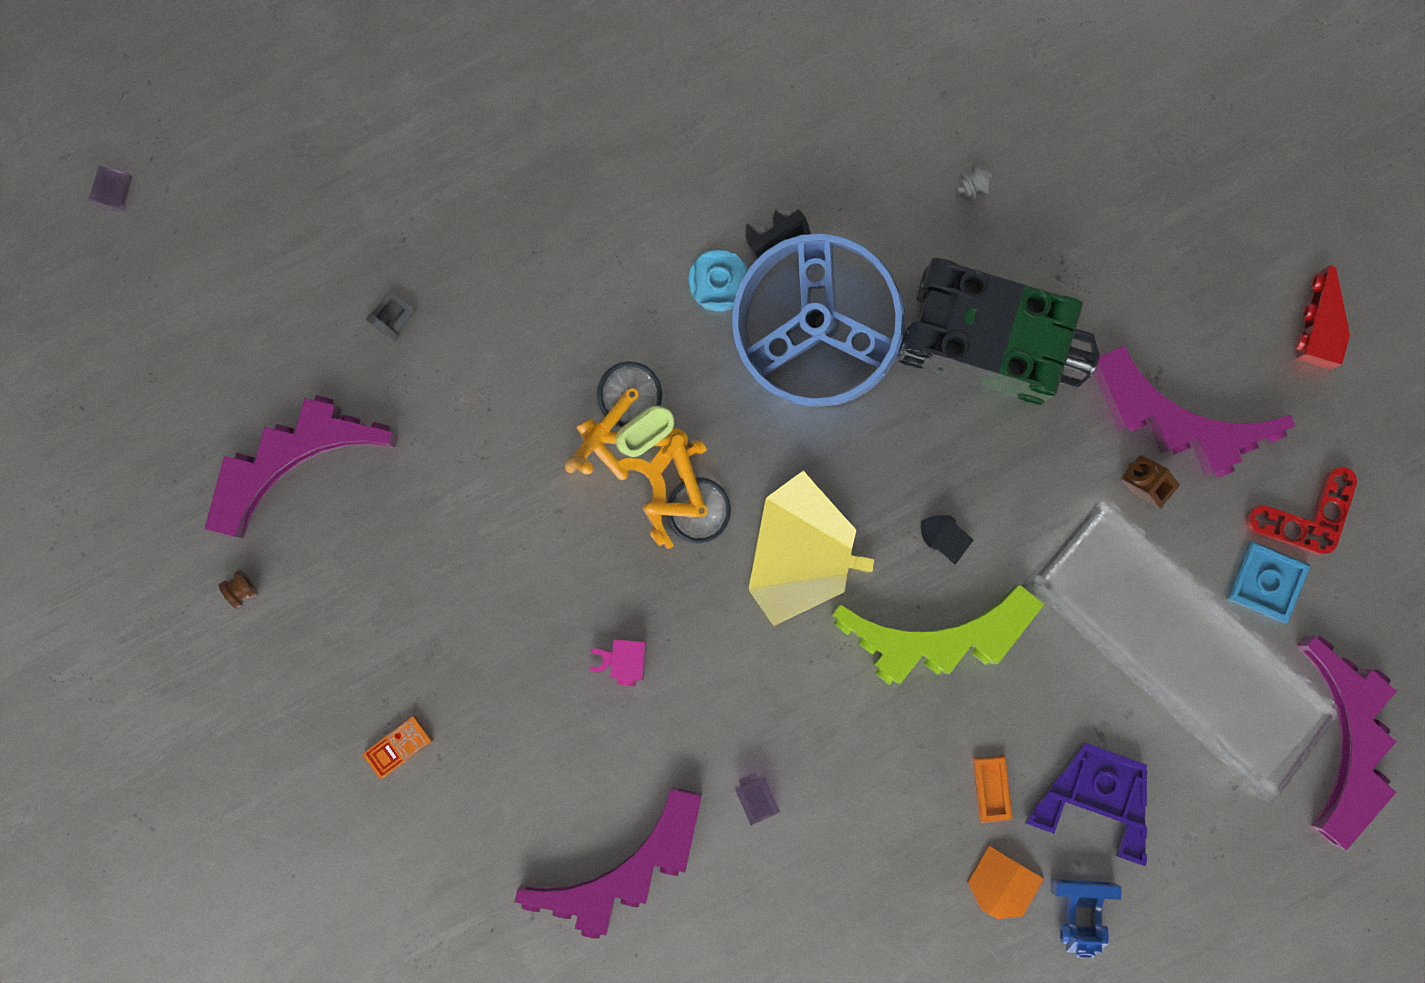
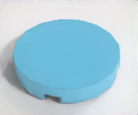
(716, 279)

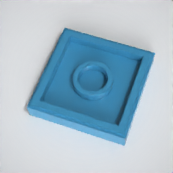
(1268, 582)

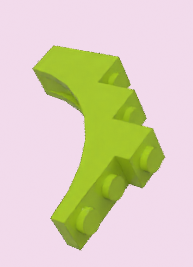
(988, 634)

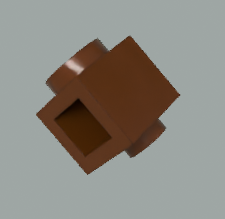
(1150, 481)

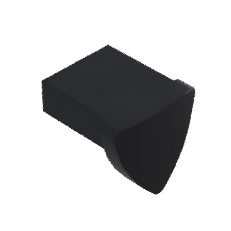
(945, 537)

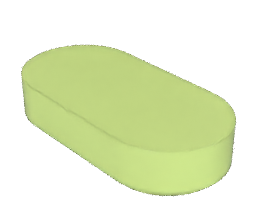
(645, 431)

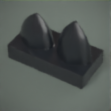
(785, 226)

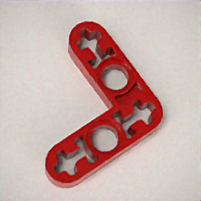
(1319, 523)

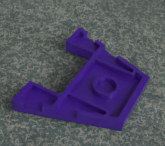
(1103, 785)

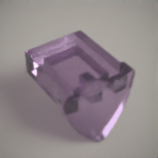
(110, 189)

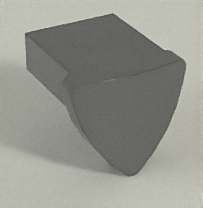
(390, 315)

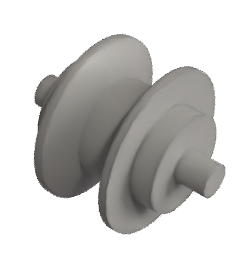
(974, 182)

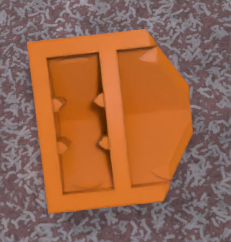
(1003, 885)

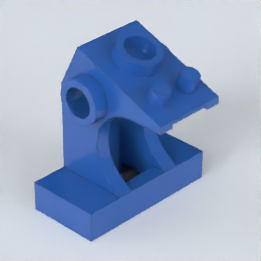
(1084, 940)

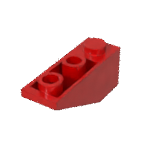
(1326, 324)

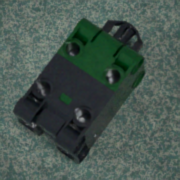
(996, 333)

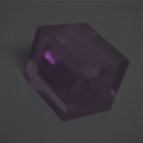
(756, 798)

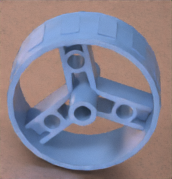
(812, 252)

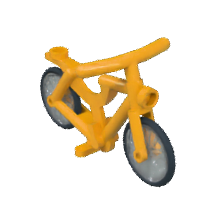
(697, 506)

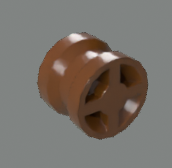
(238, 589)

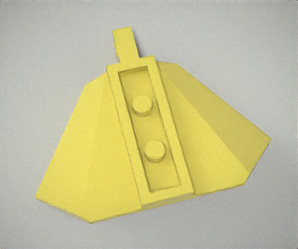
(801, 551)

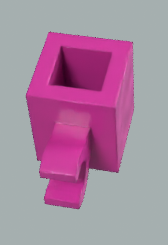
(626, 661)

